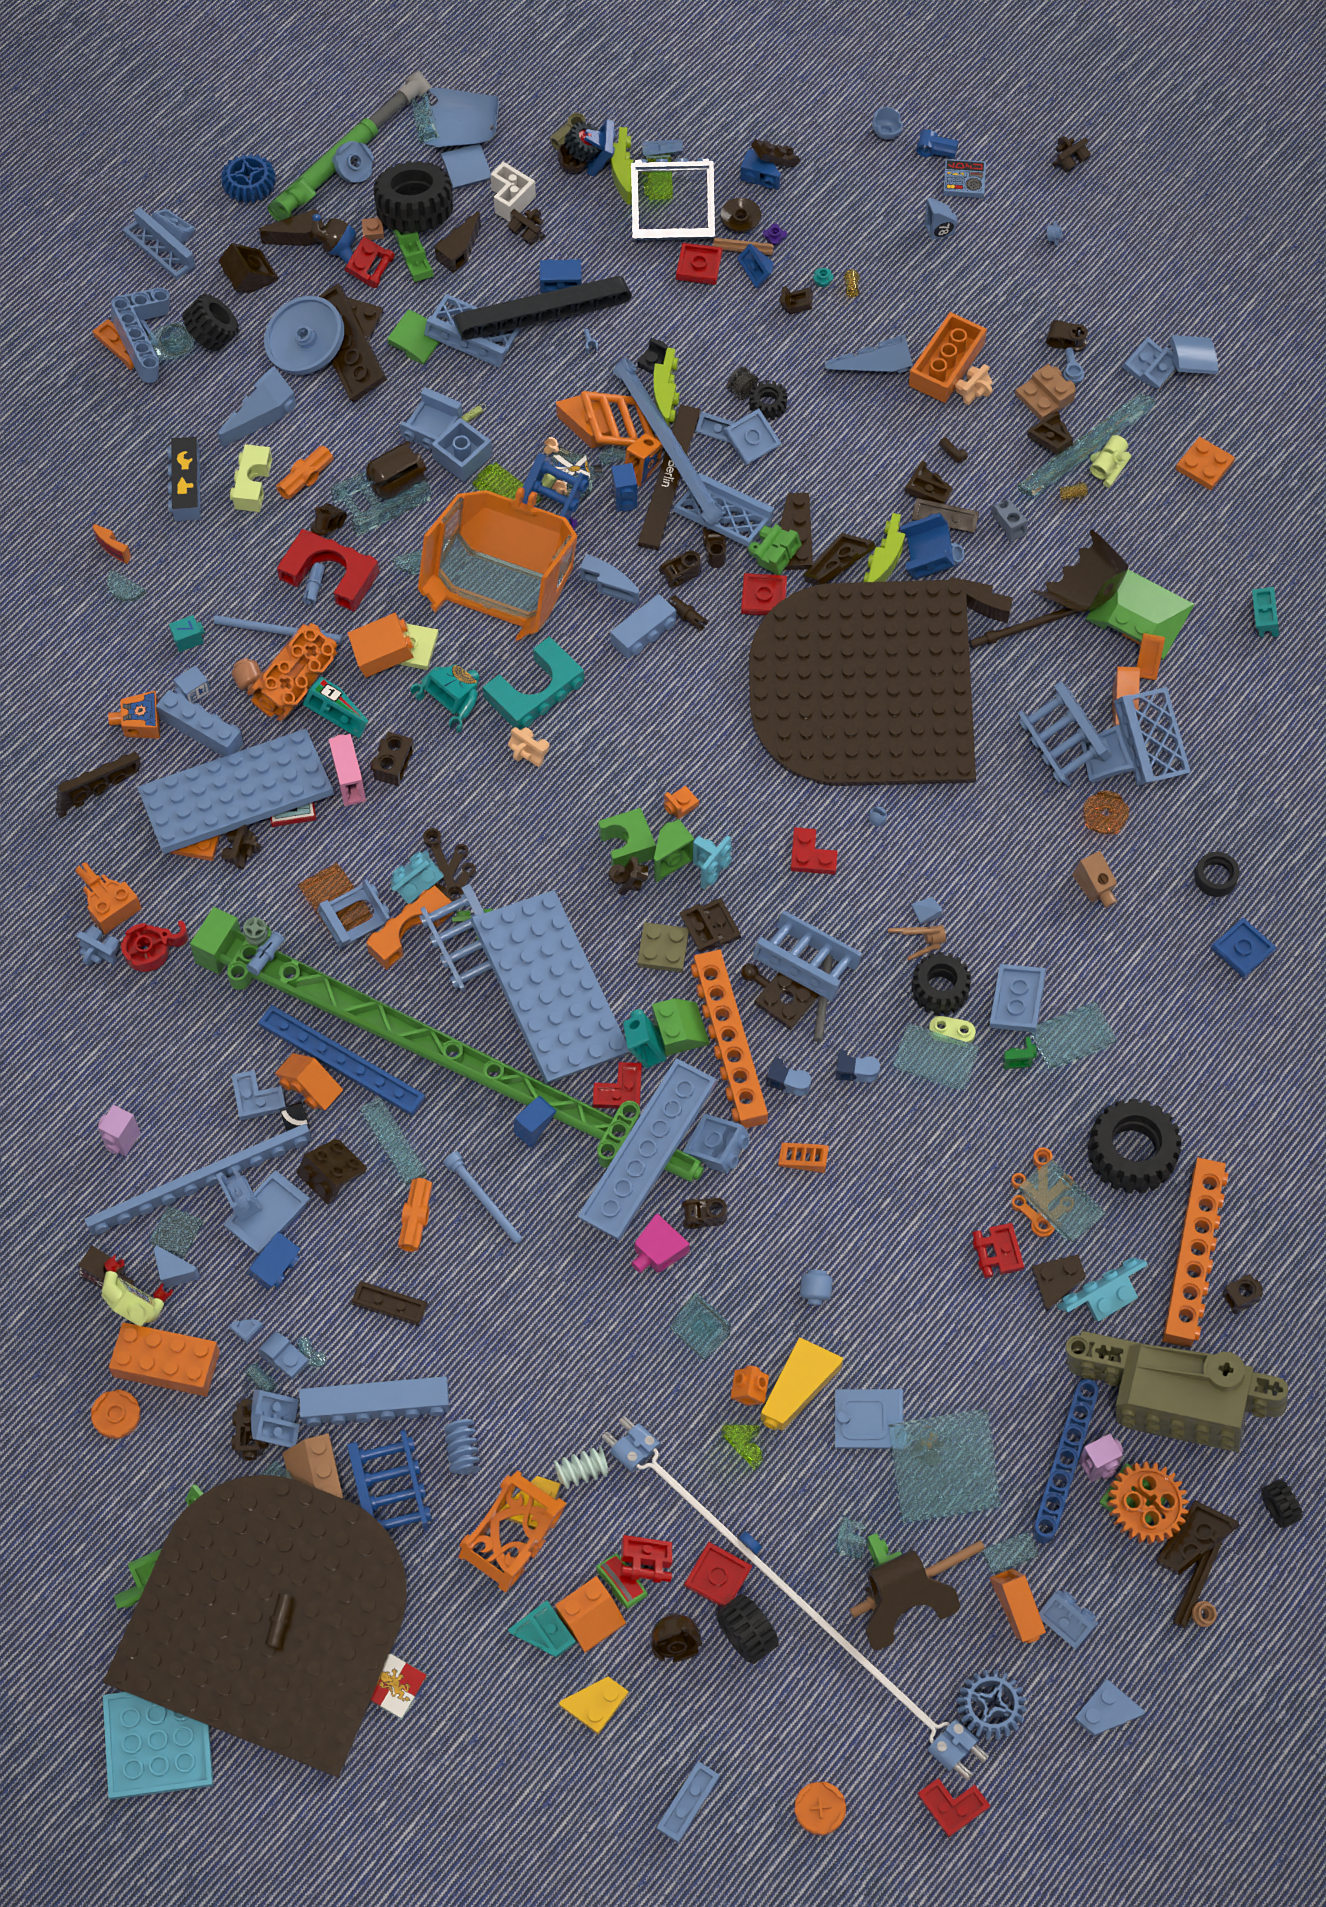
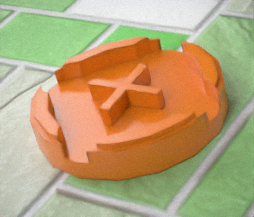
(820, 1808)

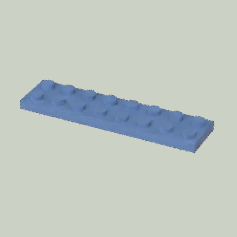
(647, 1149)

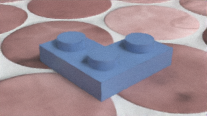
(251, 1101)

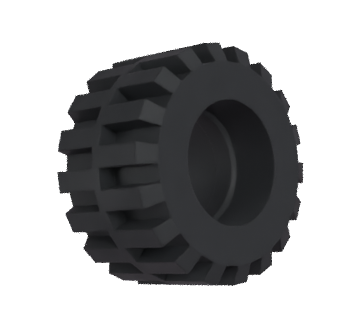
(210, 322)
(944, 967)
(747, 1628)

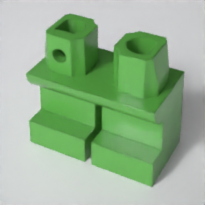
(776, 548)

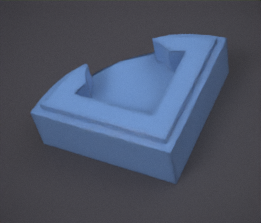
(246, 1329)

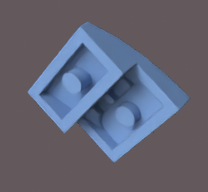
(466, 166)
(1194, 354)
(1150, 363)
(274, 1418)

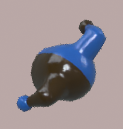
(335, 237)

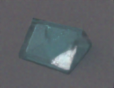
(701, 1326)

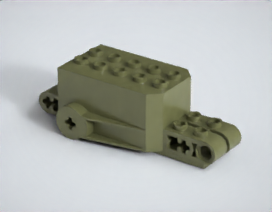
(1178, 1390)

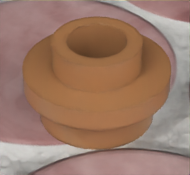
(1210, 1614)

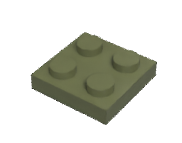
(663, 947)

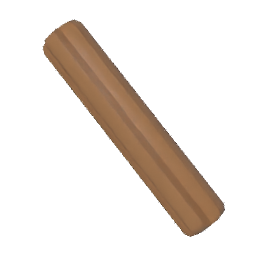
(739, 246)

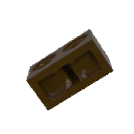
(396, 759)

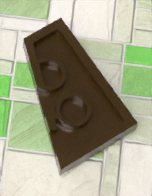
(838, 557)
(1196, 1537)

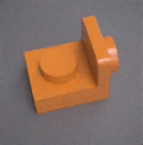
(680, 802)

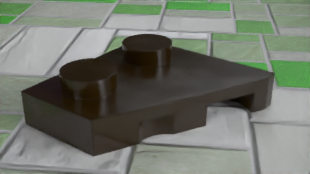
(368, 316)

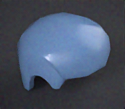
(887, 123)

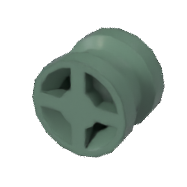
(250, 929)

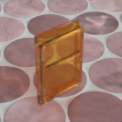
(330, 885)

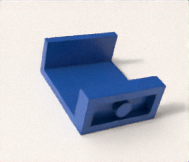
(928, 546)

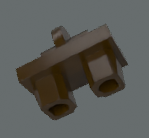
(1068, 151)
(533, 231)
(243, 846)
(629, 876)

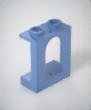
(364, 892)

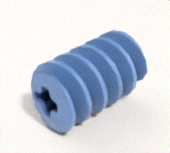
(460, 1447)

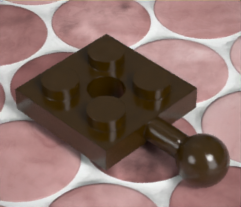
(770, 1000)

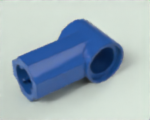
(930, 143)

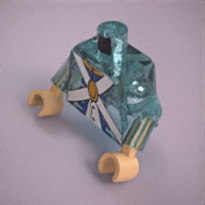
(572, 464)

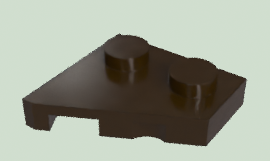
(1051, 434)
(928, 485)
(1058, 1278)

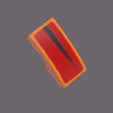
(108, 542)

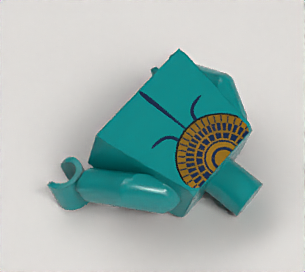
(452, 688)

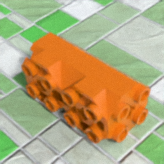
(292, 671)

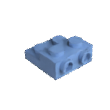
(717, 1143)

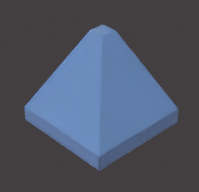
(927, 910)

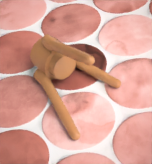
(932, 935)

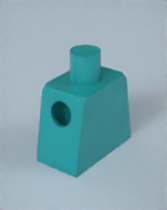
(641, 1031)

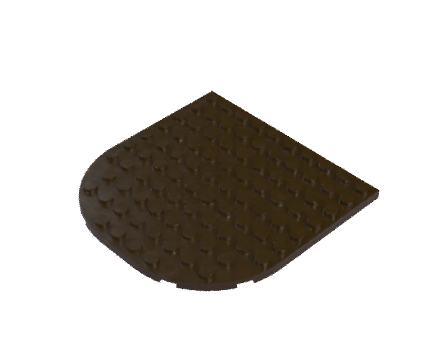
(866, 684)
(209, 1606)

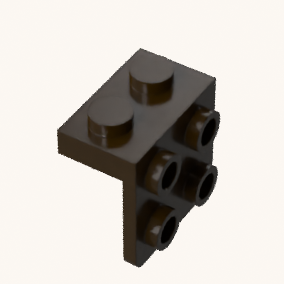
(329, 1168)

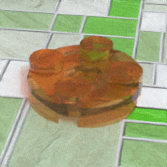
(1105, 824)

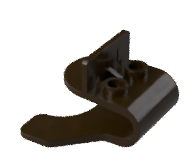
(899, 1587)

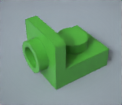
(879, 1549)

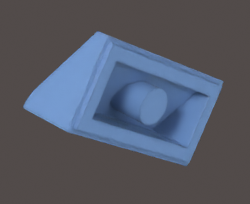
(174, 225)
(713, 426)

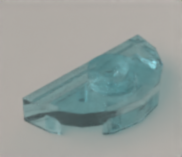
(409, 562)
(123, 588)

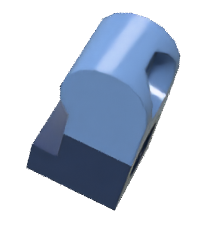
(857, 1068)
(788, 1080)

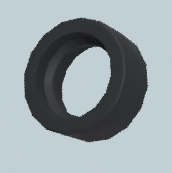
(1221, 859)

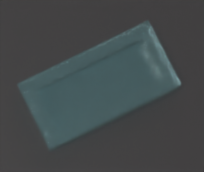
(1010, 1553)

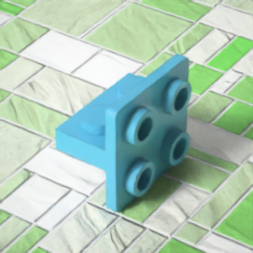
(711, 858)
(415, 876)

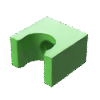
(634, 831)

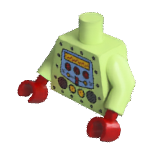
(129, 1300)

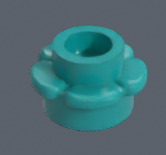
(823, 277)

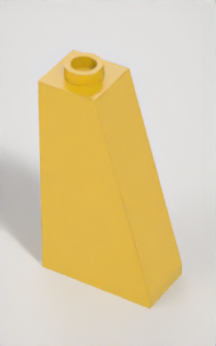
(800, 1381)

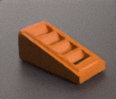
(813, 1149)

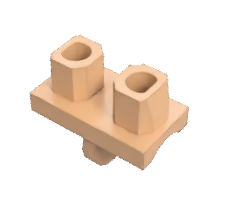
(978, 384)
(526, 747)

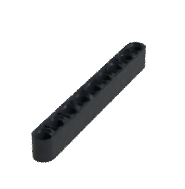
(542, 307)

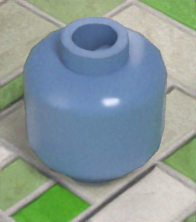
(816, 1286)

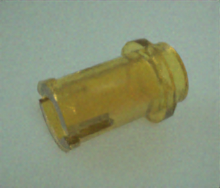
(851, 278)
(1073, 491)

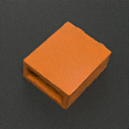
(381, 644)

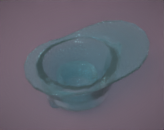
(171, 341)

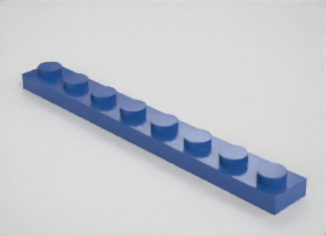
(342, 1060)

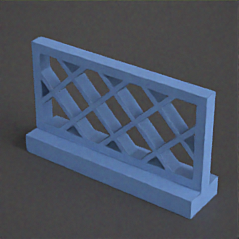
(448, 334)
(731, 501)
(1134, 735)

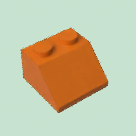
(590, 1614)

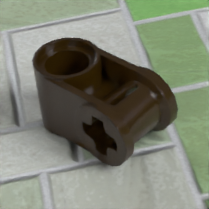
(1065, 334)
(328, 519)
(715, 548)
(679, 570)
(702, 1213)

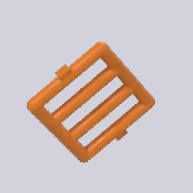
(621, 400)

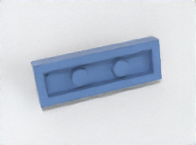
(688, 1802)

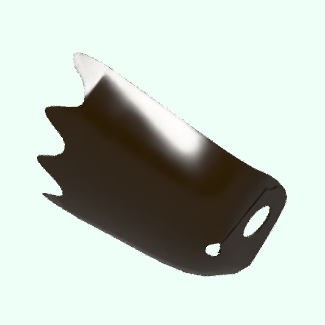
(1091, 580)

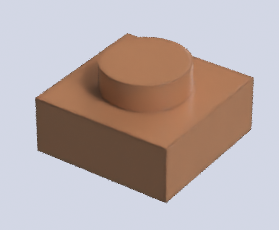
(373, 228)

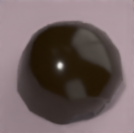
(568, 161)

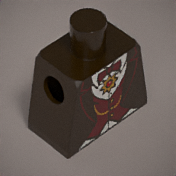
(93, 1268)

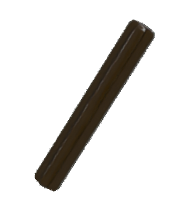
(1195, 1587)

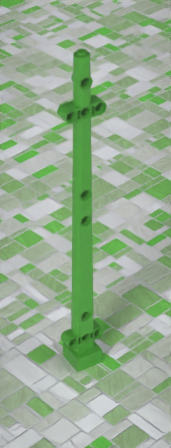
(223, 944)

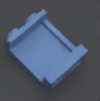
(431, 418)

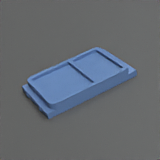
(280, 1206)

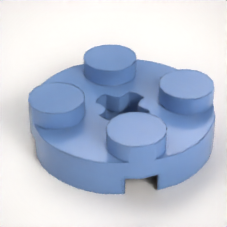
(364, 162)

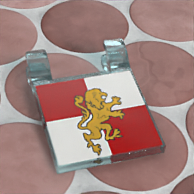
(398, 1686)

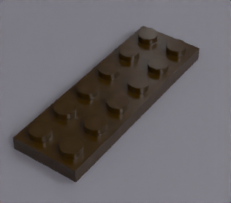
(355, 359)

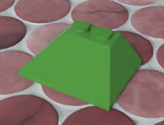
(1143, 608)

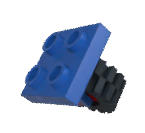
(591, 144)

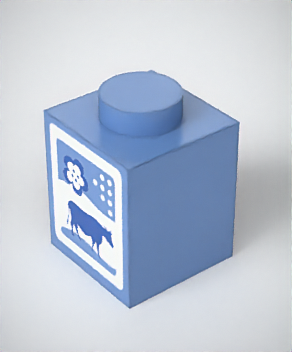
(192, 684)

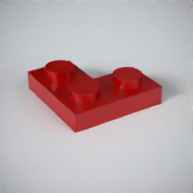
(807, 858)
(626, 1089)
(949, 1812)

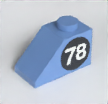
(939, 219)

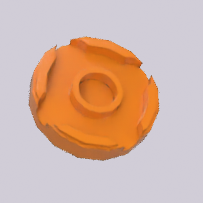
(115, 1414)

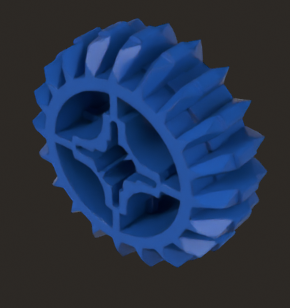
(236, 176)

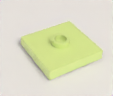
(424, 644)

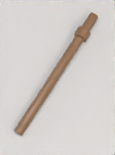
(931, 1571)

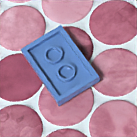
(1018, 998)

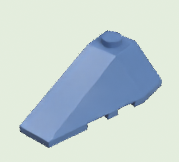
(888, 356)

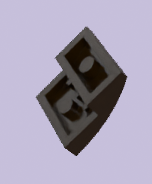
(710, 925)

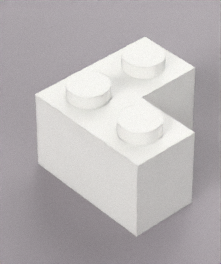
(512, 189)

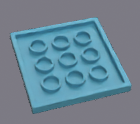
(153, 1748)

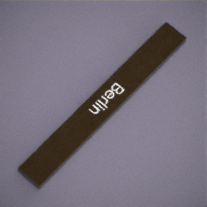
(668, 481)

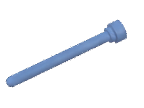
(455, 1163)

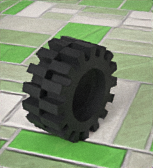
(768, 390)
(1281, 1503)

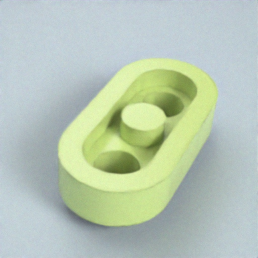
(953, 1028)

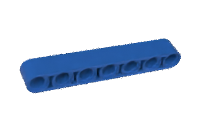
(1061, 1471)

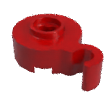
(157, 943)

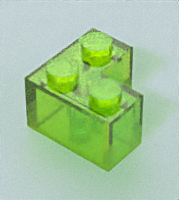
(658, 183)

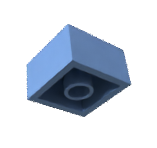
(462, 449)

